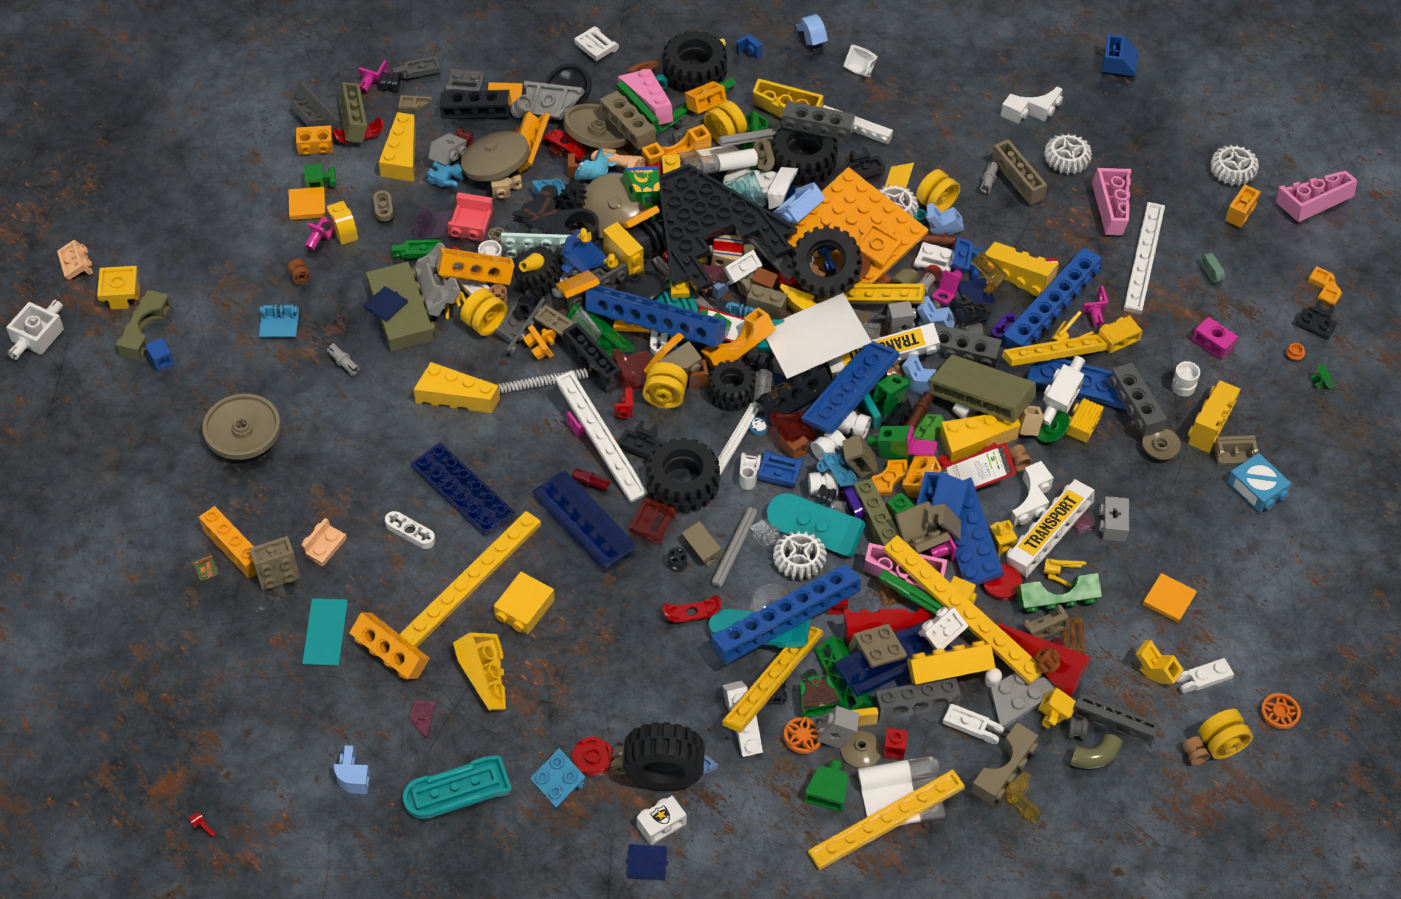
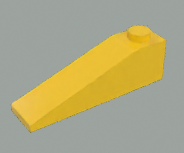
(480, 659)

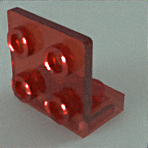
(632, 368)

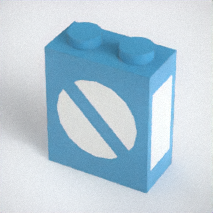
(1259, 483)

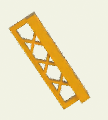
(532, 129)

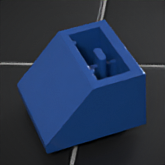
(1119, 56)
(943, 489)

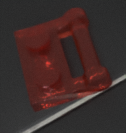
(792, 431)
(646, 518)

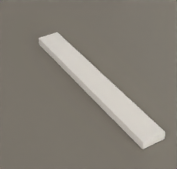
(1144, 258)
(601, 436)

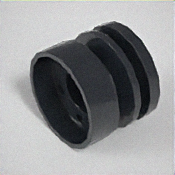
(649, 236)

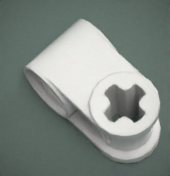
(749, 470)

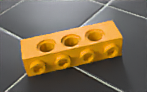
(486, 262)
(228, 539)
(414, 659)

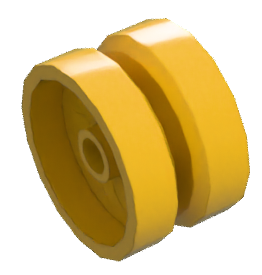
(725, 120)
(938, 189)
(483, 311)
(665, 385)
(1225, 734)

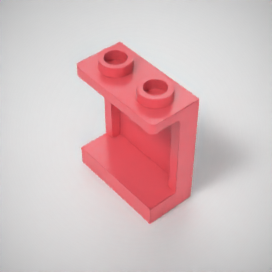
(471, 217)

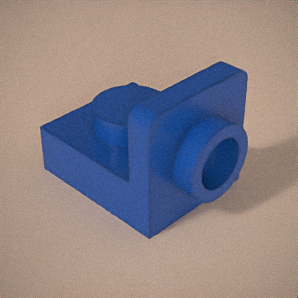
(750, 44)

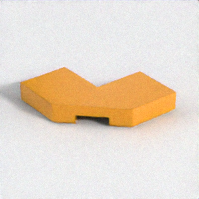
(1326, 281)

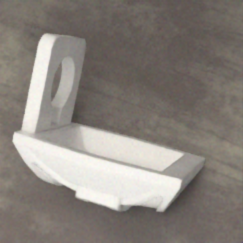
(860, 60)

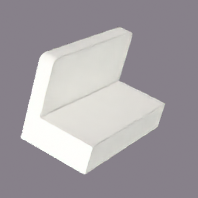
(742, 267)

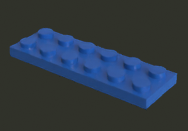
(1094, 386)
(850, 387)
(976, 549)

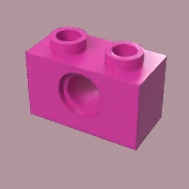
(1215, 338)

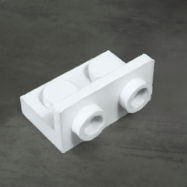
(943, 627)

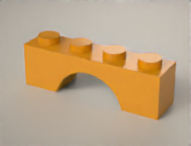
(695, 139)
(756, 328)

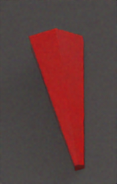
(897, 619)
(1072, 663)

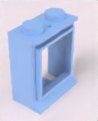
(800, 203)

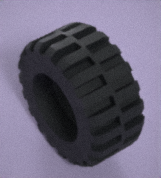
(694, 47)
(810, 167)
(821, 239)
(683, 454)
(663, 756)

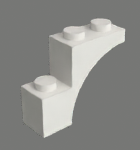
(1041, 107)
(1038, 481)
(749, 738)

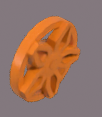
(1280, 711)
(801, 735)

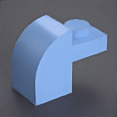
(813, 29)
(944, 222)
(939, 316)
(917, 375)
(349, 776)

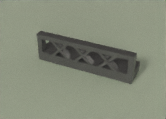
(1115, 719)

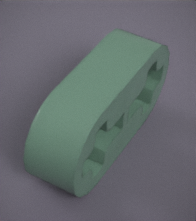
(1212, 267)

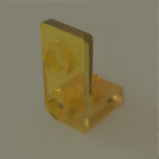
(990, 270)
(1015, 796)

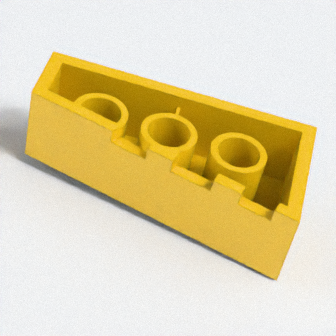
(774, 97)
(399, 151)
(1022, 269)
(455, 389)
(1213, 416)
(972, 434)
(951, 663)

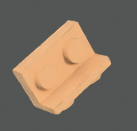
(74, 259)
(322, 543)

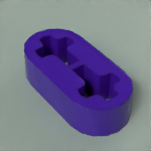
(1001, 325)
(853, 503)

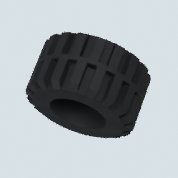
(544, 277)
(731, 373)

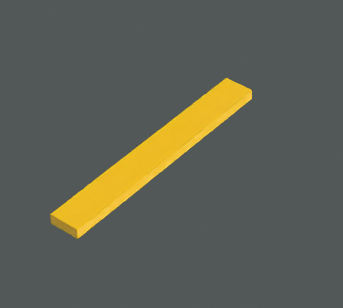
(768, 683)
(886, 819)

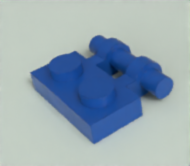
(962, 255)

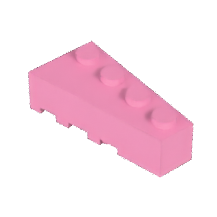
(650, 93)
(1316, 195)
(1112, 197)
(878, 560)

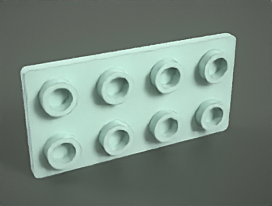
(515, 243)

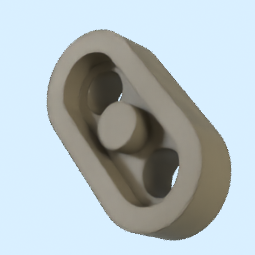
(765, 154)
(383, 205)

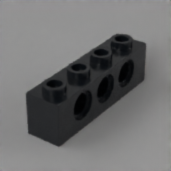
(475, 104)
(592, 357)
(803, 394)

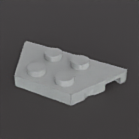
(552, 98)
(1016, 698)

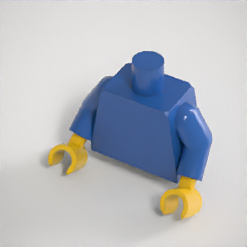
(584, 253)

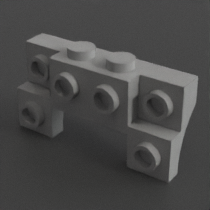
(434, 287)

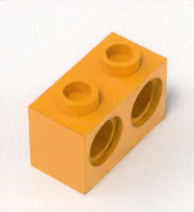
(705, 97)
(314, 140)
(1242, 206)
(915, 475)

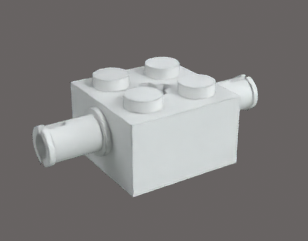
(35, 328)
(1063, 390)

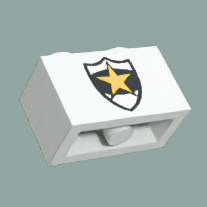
(661, 820)

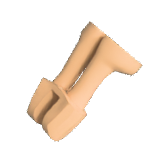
(622, 160)

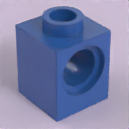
(159, 354)

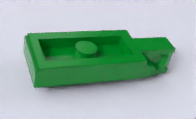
(414, 248)

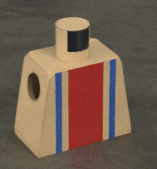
(725, 249)

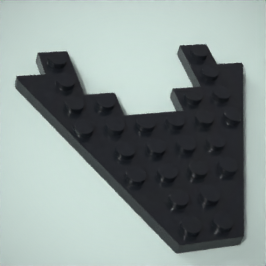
(701, 208)

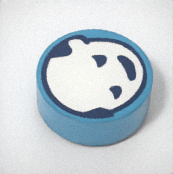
(759, 426)

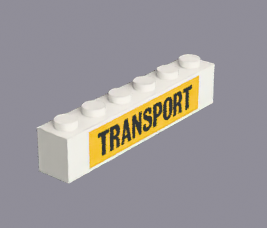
(911, 341)
(1050, 528)

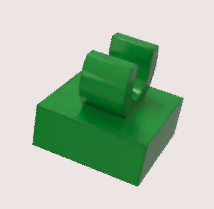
(1325, 378)

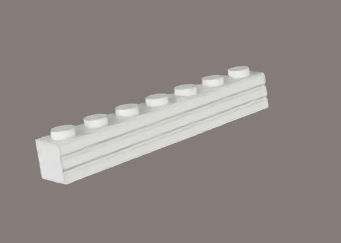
(870, 129)

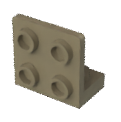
(917, 530)
(275, 563)
(878, 645)

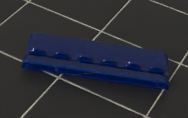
(462, 489)
(584, 519)
(863, 678)

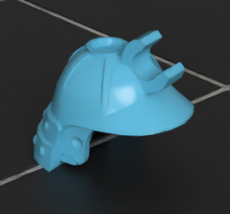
(593, 169)

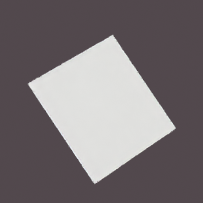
(817, 335)

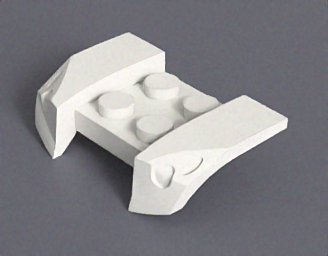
(773, 184)

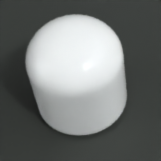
(993, 677)

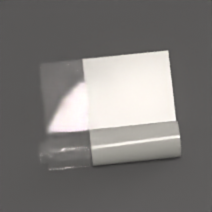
(720, 158)
(892, 781)

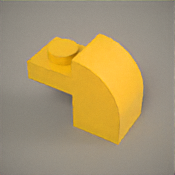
(343, 222)
(1158, 667)

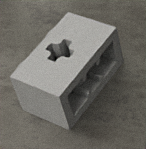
(447, 149)
(900, 317)
(1114, 519)
(837, 727)

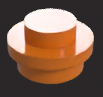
(1295, 351)

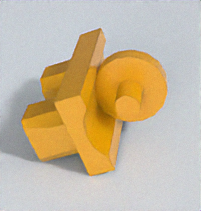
(534, 337)

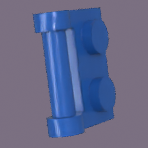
(777, 472)

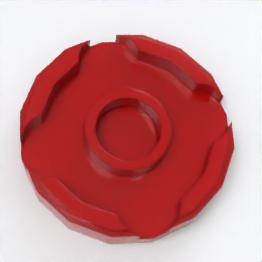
(1005, 586)
(592, 756)

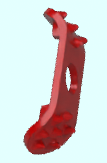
(373, 129)
(574, 146)
(705, 610)

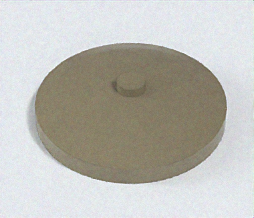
(592, 127)
(495, 156)
(610, 201)
(241, 426)

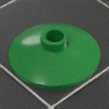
(1056, 429)

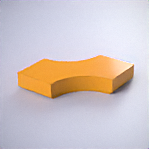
(894, 472)

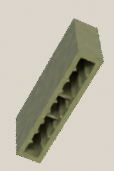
(411, 323)
(982, 388)

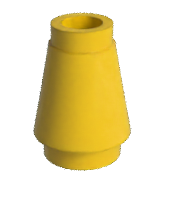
(532, 262)

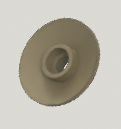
(1162, 444)
(861, 757)

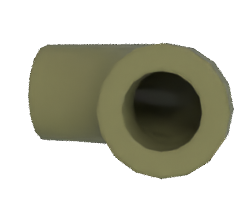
(906, 276)
(1097, 756)

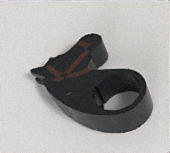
(543, 218)

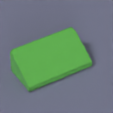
(929, 427)

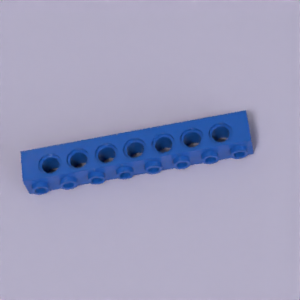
(1052, 300)
(641, 311)
(786, 613)

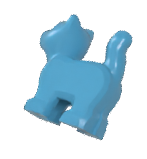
(443, 173)

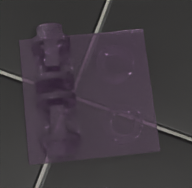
(430, 224)

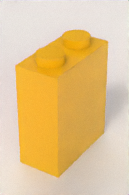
(624, 247)
(524, 603)

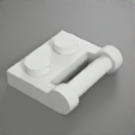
(593, 46)
(933, 254)

